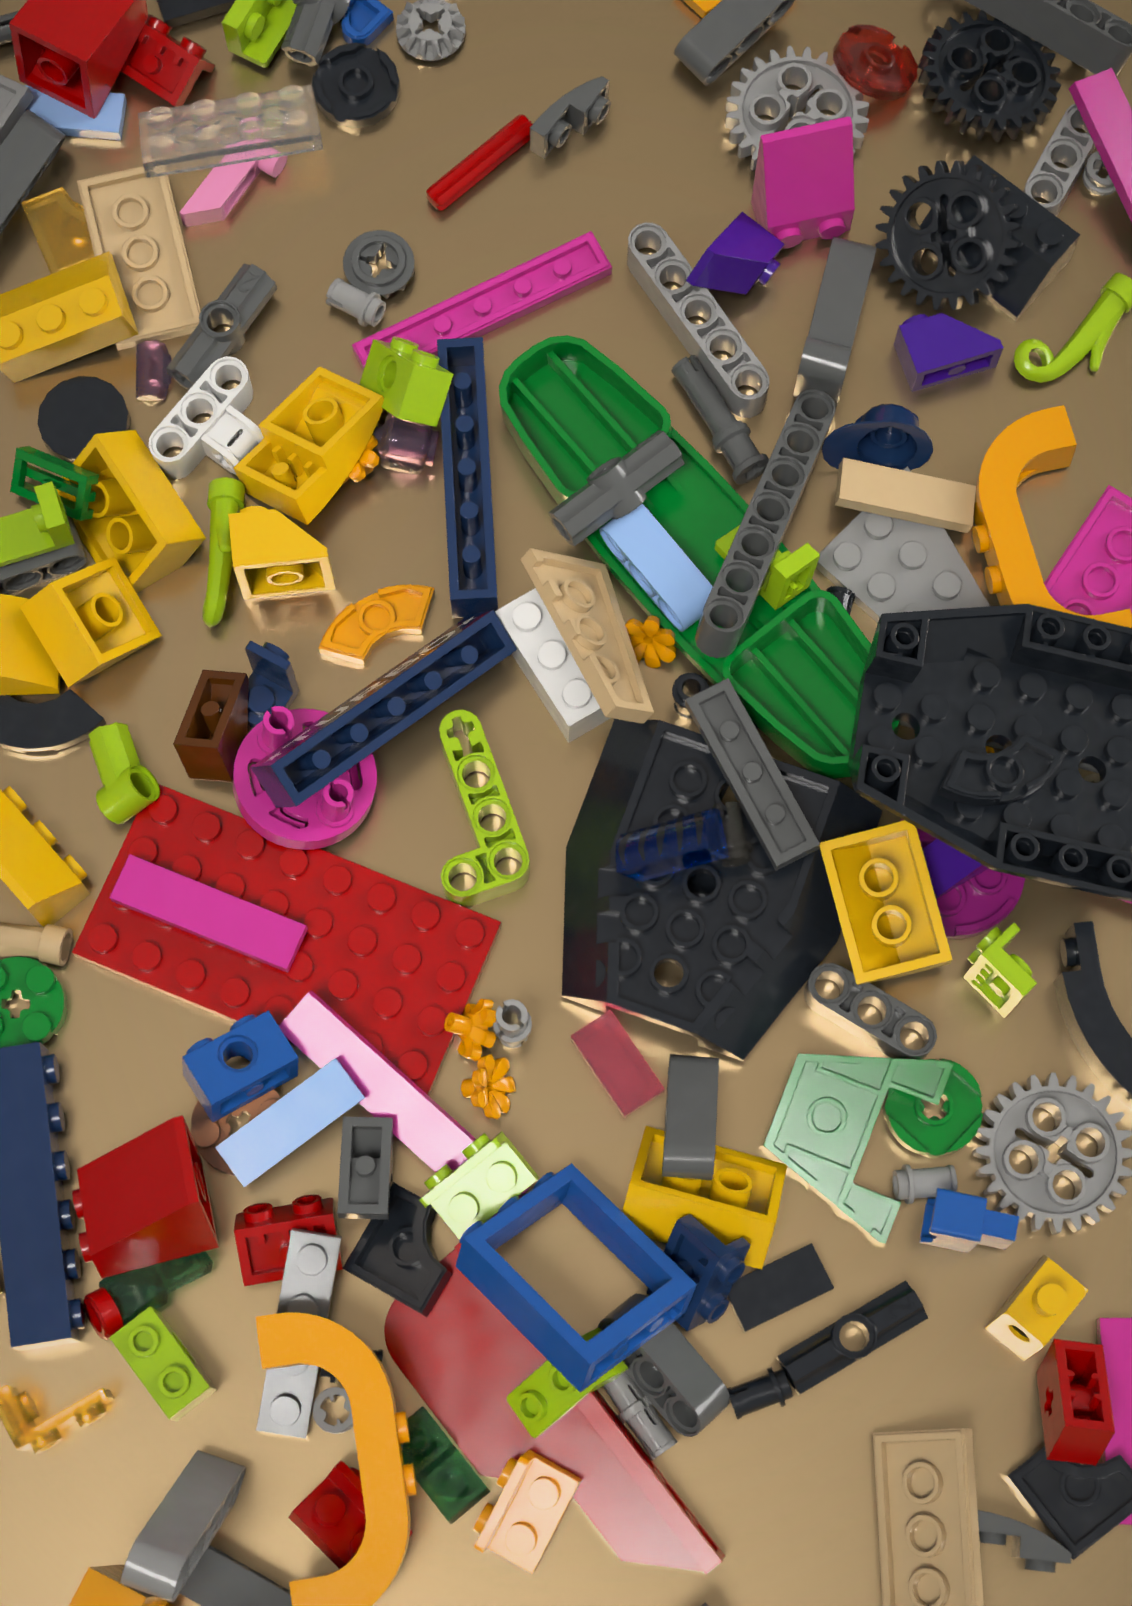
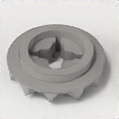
(430, 44)

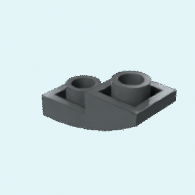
(575, 111)
(1028, 1543)

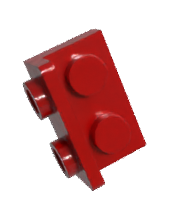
(165, 63)
(265, 1232)
(335, 1515)

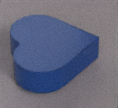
(365, 21)

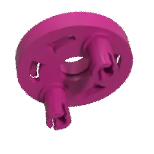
(330, 812)

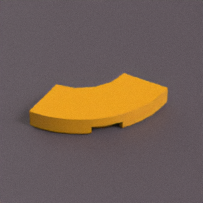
(376, 618)

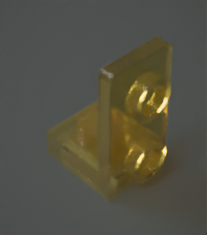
(20, 1411)

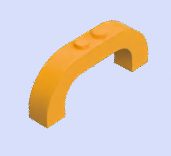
(1024, 448)
(379, 1432)

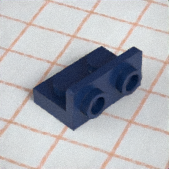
(709, 1265)

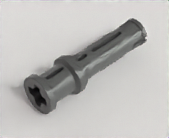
(729, 435)

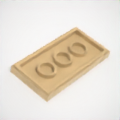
(142, 231)
(928, 1518)

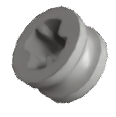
(1092, 181)
(321, 1415)

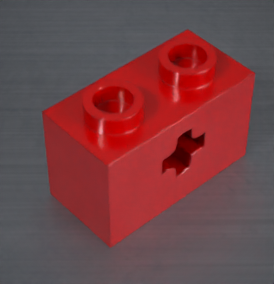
(1075, 1402)

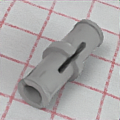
(513, 1013)
(640, 1416)

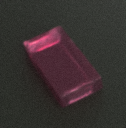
(617, 1064)

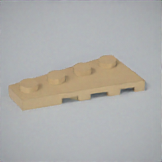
(592, 625)

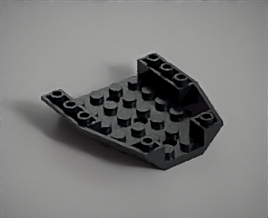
(987, 679)
(738, 947)

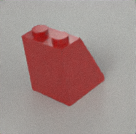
(75, 47)
(145, 1202)

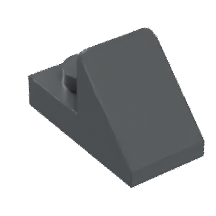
(365, 1168)

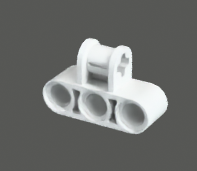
(223, 438)

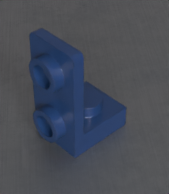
(270, 682)

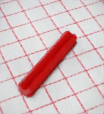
(479, 163)

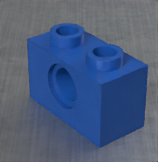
(228, 1089)

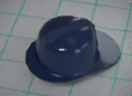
(881, 436)

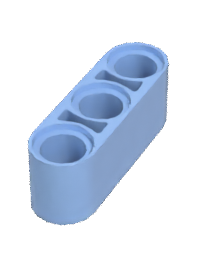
(658, 566)

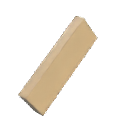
(905, 495)

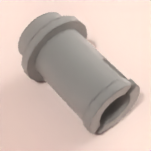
(365, 307)
(922, 1182)

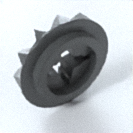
(368, 249)

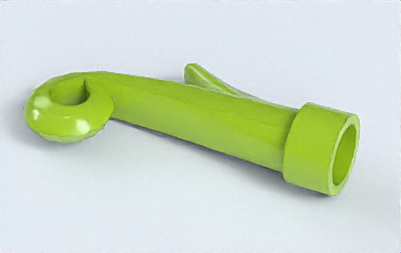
(1090, 335)
(224, 498)

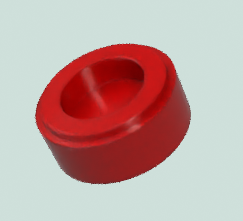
(102, 1313)

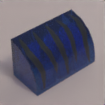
(671, 846)

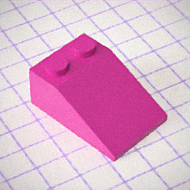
(805, 182)

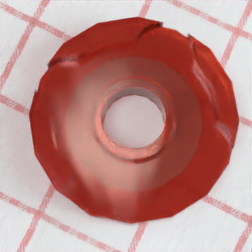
(881, 81)

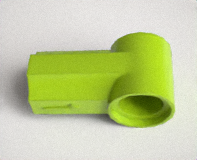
(125, 782)

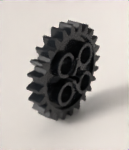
(988, 76)
(909, 241)

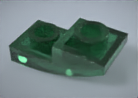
(150, 1285)
(441, 1467)

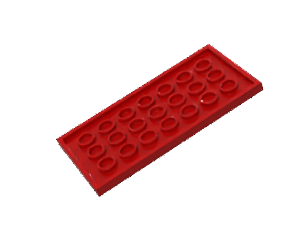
(371, 950)

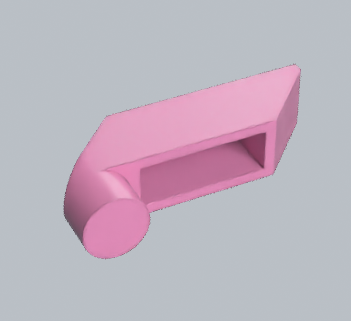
(224, 188)

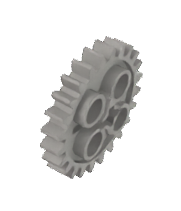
(766, 93)
(1034, 1192)

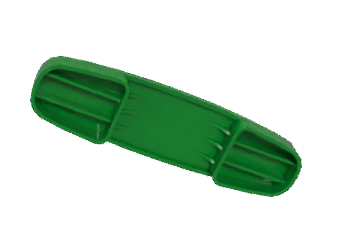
(792, 664)

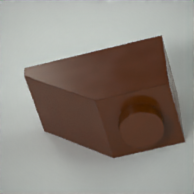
(214, 725)

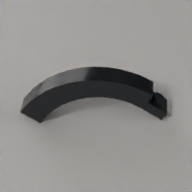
(1090, 1015)

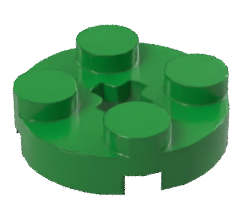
(46, 998)
(934, 1135)

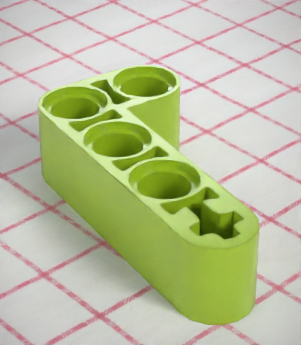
(477, 804)

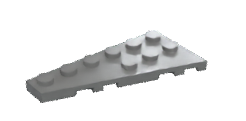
(899, 566)

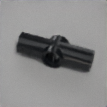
(880, 1321)

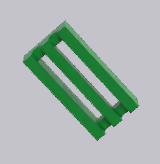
(83, 493)

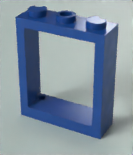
(545, 1329)

